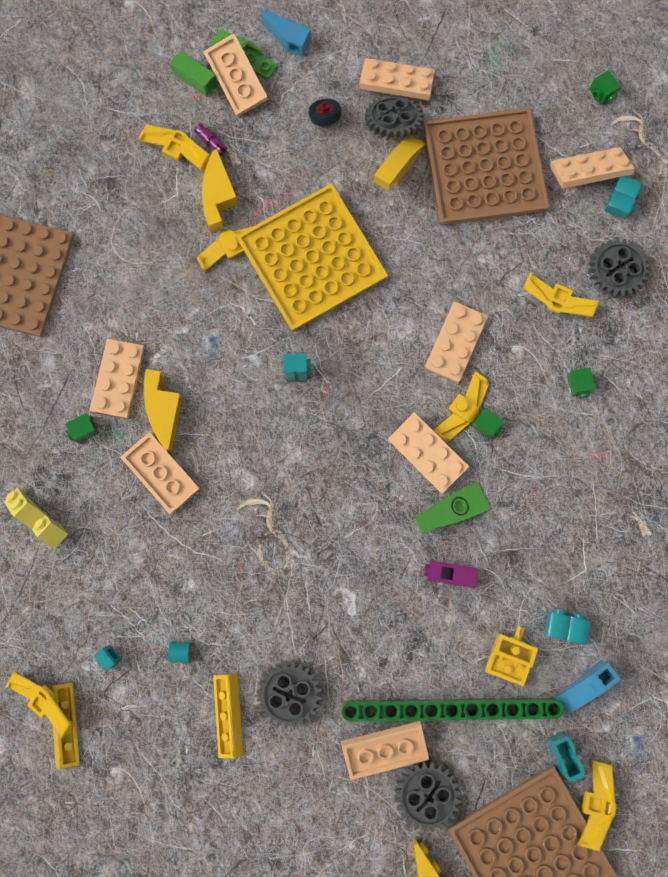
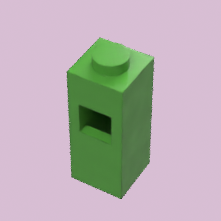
(193, 73)

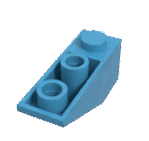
(289, 34)
(588, 687)

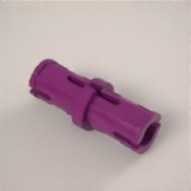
(210, 139)

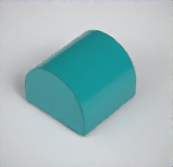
(179, 652)
(107, 658)

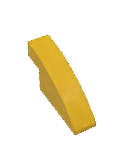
(399, 162)
(216, 192)
(162, 408)

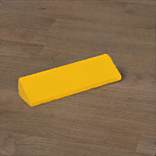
(228, 715)
(67, 748)

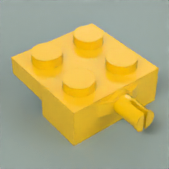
(511, 658)

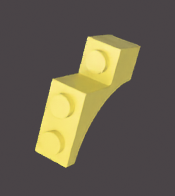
(32, 516)

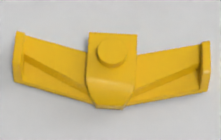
(175, 145)
(224, 245)
(559, 298)
(464, 409)
(41, 702)
(599, 805)

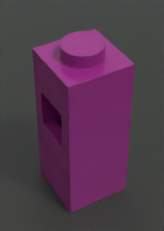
(451, 574)

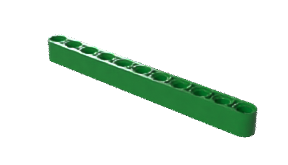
(461, 709)

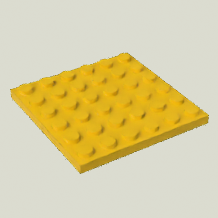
(311, 257)

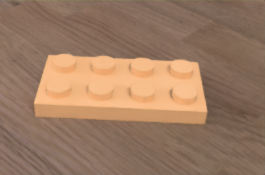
(235, 75)
(396, 79)
(591, 167)
(456, 342)
(117, 378)
(428, 452)
(160, 473)
(385, 750)

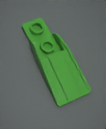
(260, 64)
(454, 509)

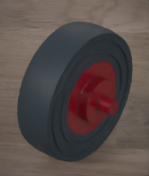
(324, 112)

